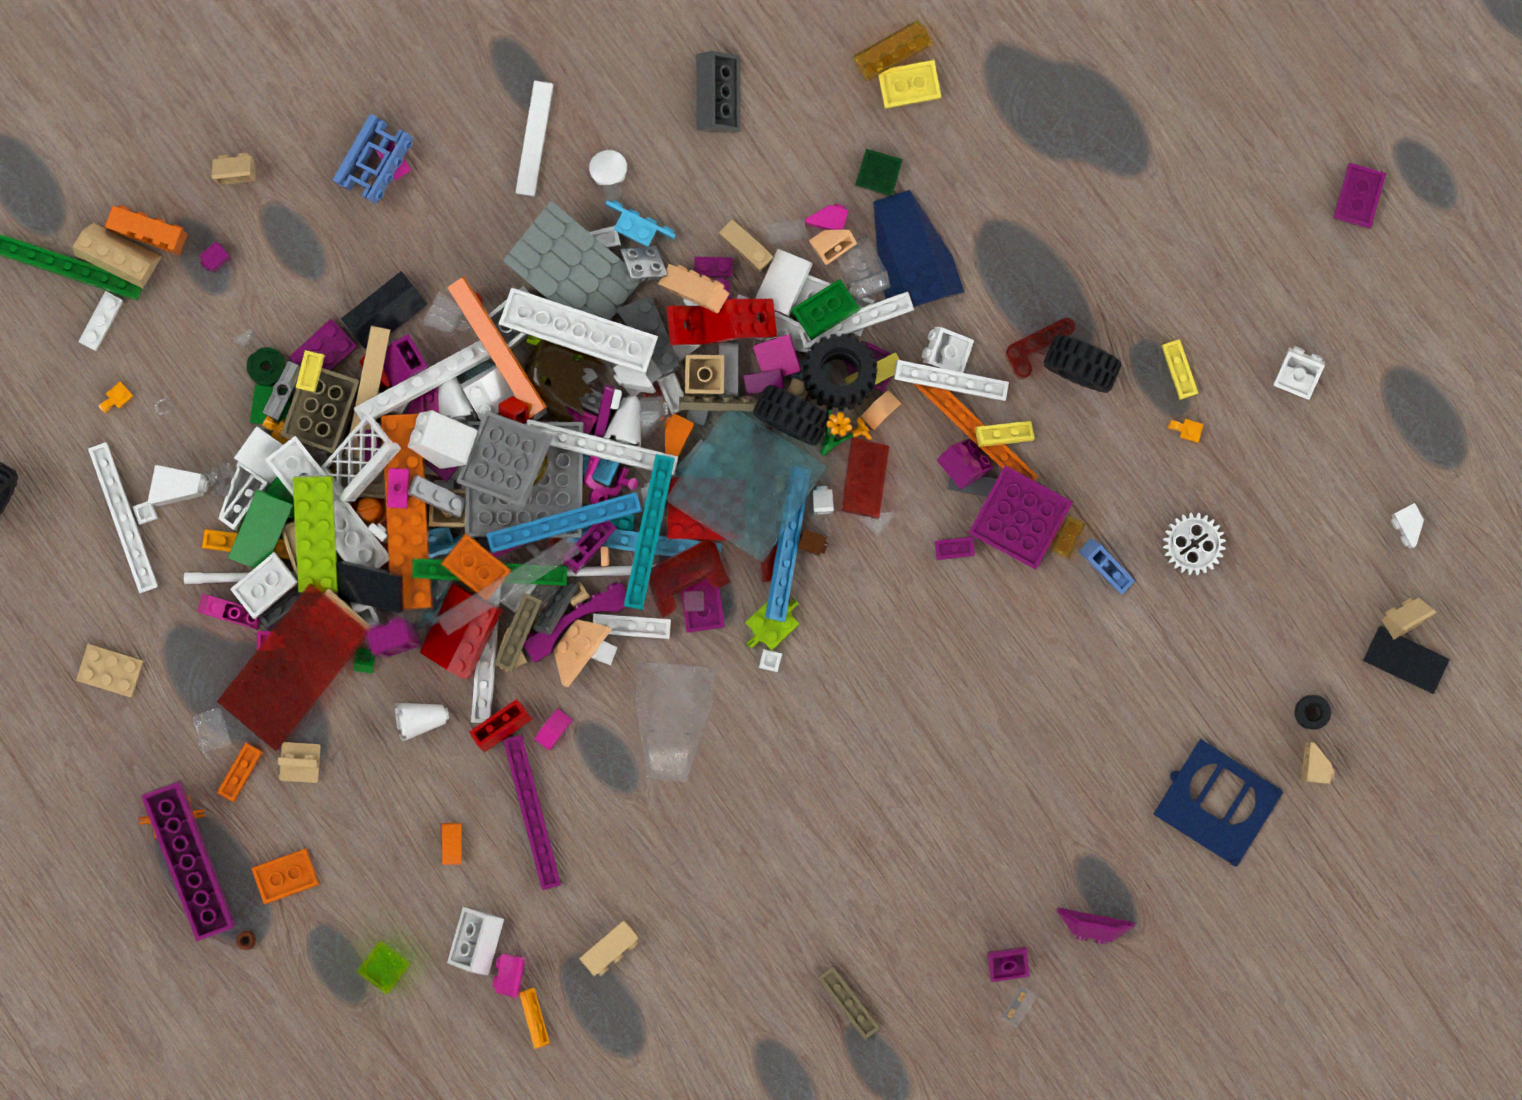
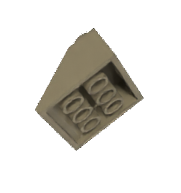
(323, 416)

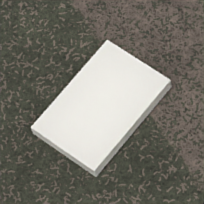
(784, 281)
(264, 585)

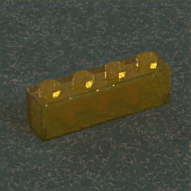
(892, 50)

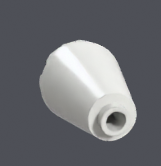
(454, 402)
(626, 423)
(419, 718)

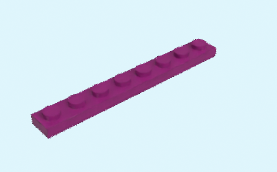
(532, 812)

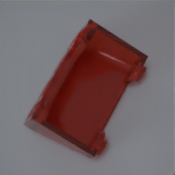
(685, 570)

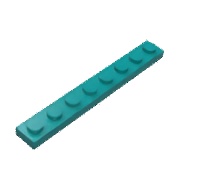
(649, 532)

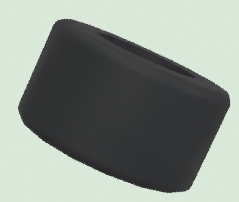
(1321, 703)

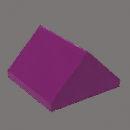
(1008, 964)

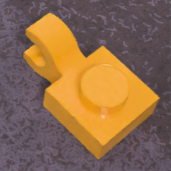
(118, 396)
(276, 428)
(1188, 430)

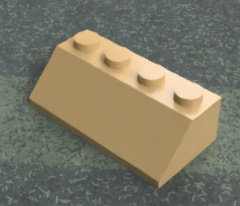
(116, 254)

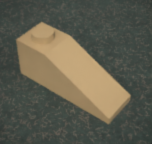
(746, 246)

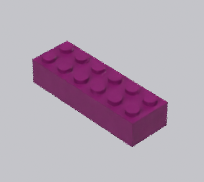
(393, 638)

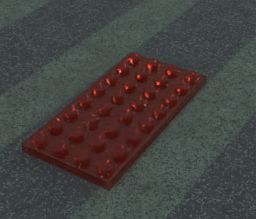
(293, 667)

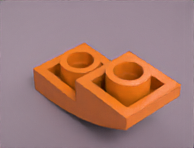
(451, 844)

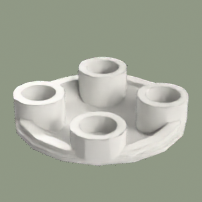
(608, 167)

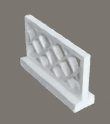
(367, 472)

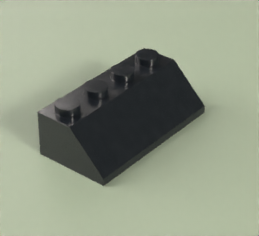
(385, 308)

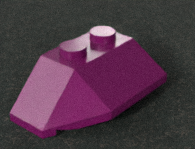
(1094, 926)

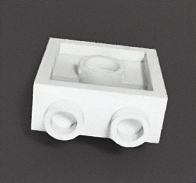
(947, 350)
(1299, 372)

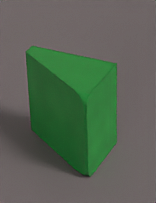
(364, 661)

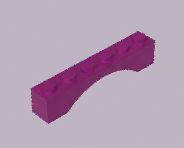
(612, 600)

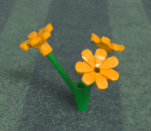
(840, 426)

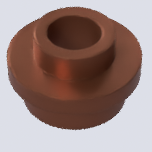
(239, 940)

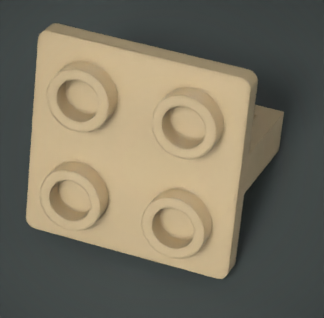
(299, 762)

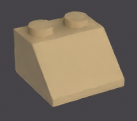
(233, 169)
(704, 375)
(1407, 617)
(1316, 765)

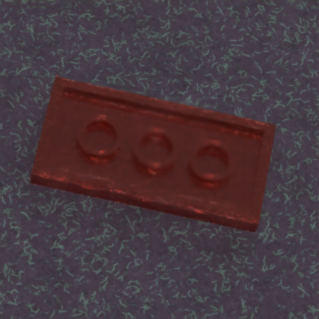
(865, 478)

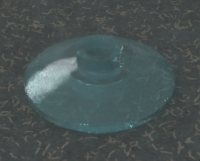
(429, 616)

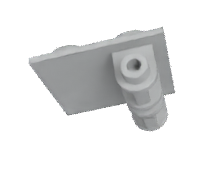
(643, 264)

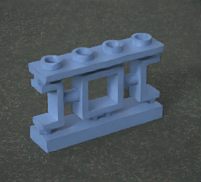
(362, 150)

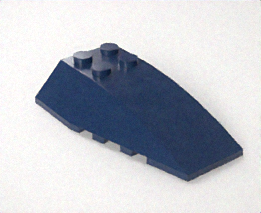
(913, 251)

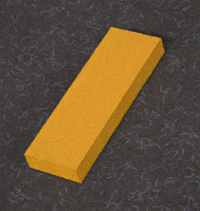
(534, 1018)

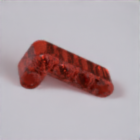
(1041, 343)

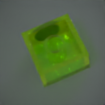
(384, 967)

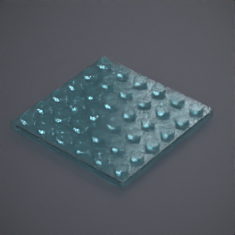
(746, 483)

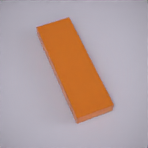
(239, 772)

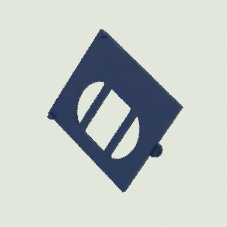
(1214, 834)

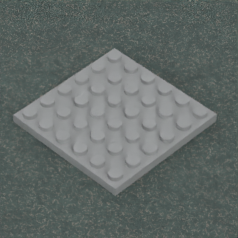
(556, 493)

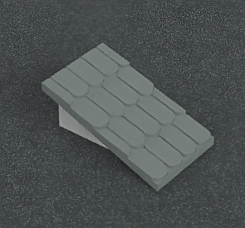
(570, 265)

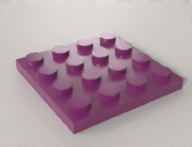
(1020, 517)

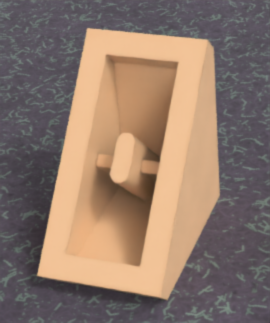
(880, 409)

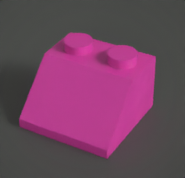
(509, 974)

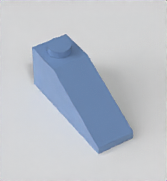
(1106, 565)

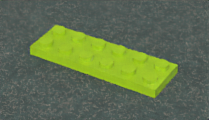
(315, 532)

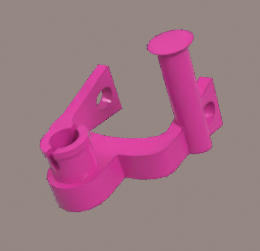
(599, 493)

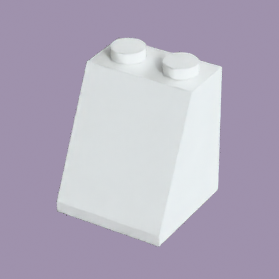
(442, 440)
(256, 450)
(175, 485)

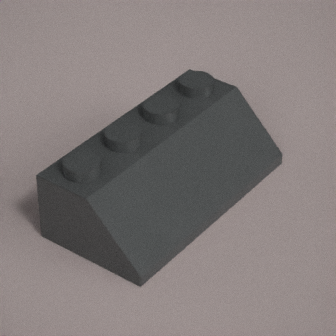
(717, 92)

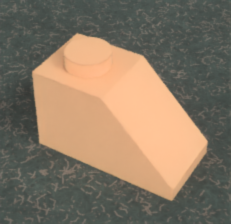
(832, 244)

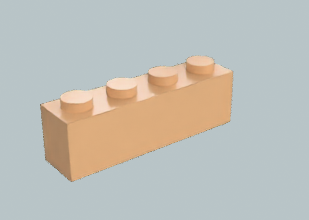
(694, 288)

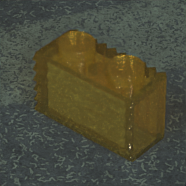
(1068, 538)

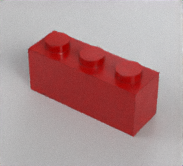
(500, 725)

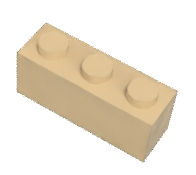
(610, 948)

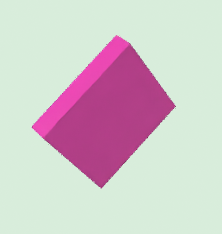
(778, 354)

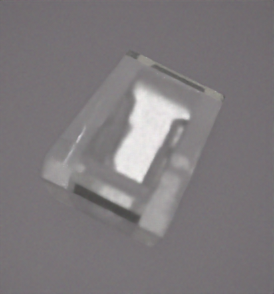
(878, 525)

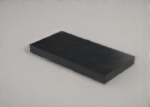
(370, 586)
(1406, 660)

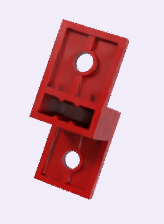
(733, 322)

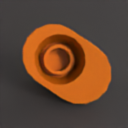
(370, 510)

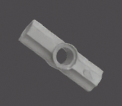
(276, 401)

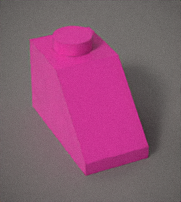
(829, 218)

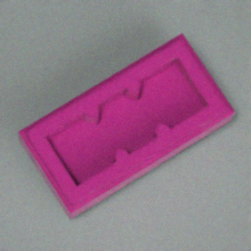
(398, 488)

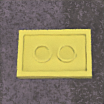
(909, 84)

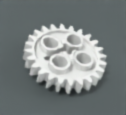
(1204, 558)

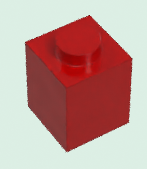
(514, 410)

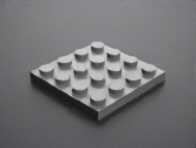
(505, 459)

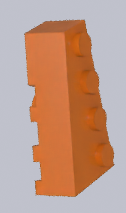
(146, 230)

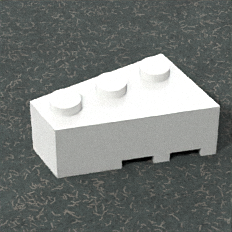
(240, 496)

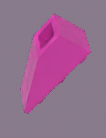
(226, 611)

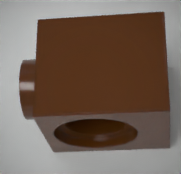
(813, 543)

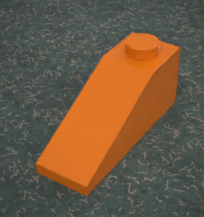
(676, 434)

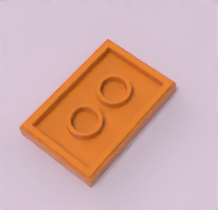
(474, 564)
(285, 876)

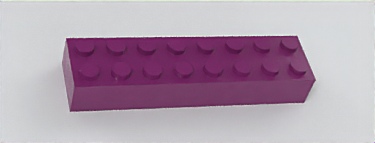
(188, 860)

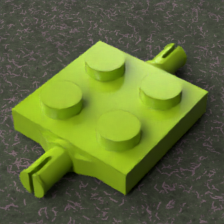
(771, 631)

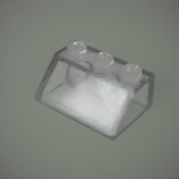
(652, 415)

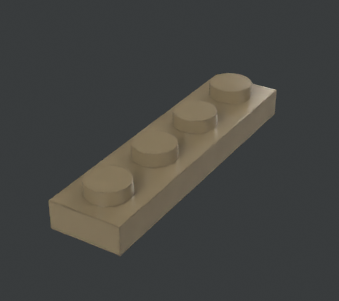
(708, 402)
(518, 632)
(848, 1002)

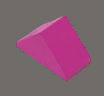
(553, 729)

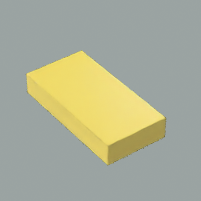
(310, 371)

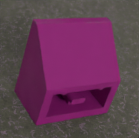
(402, 360)
(964, 463)

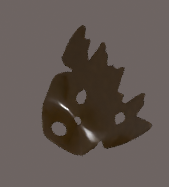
(565, 377)

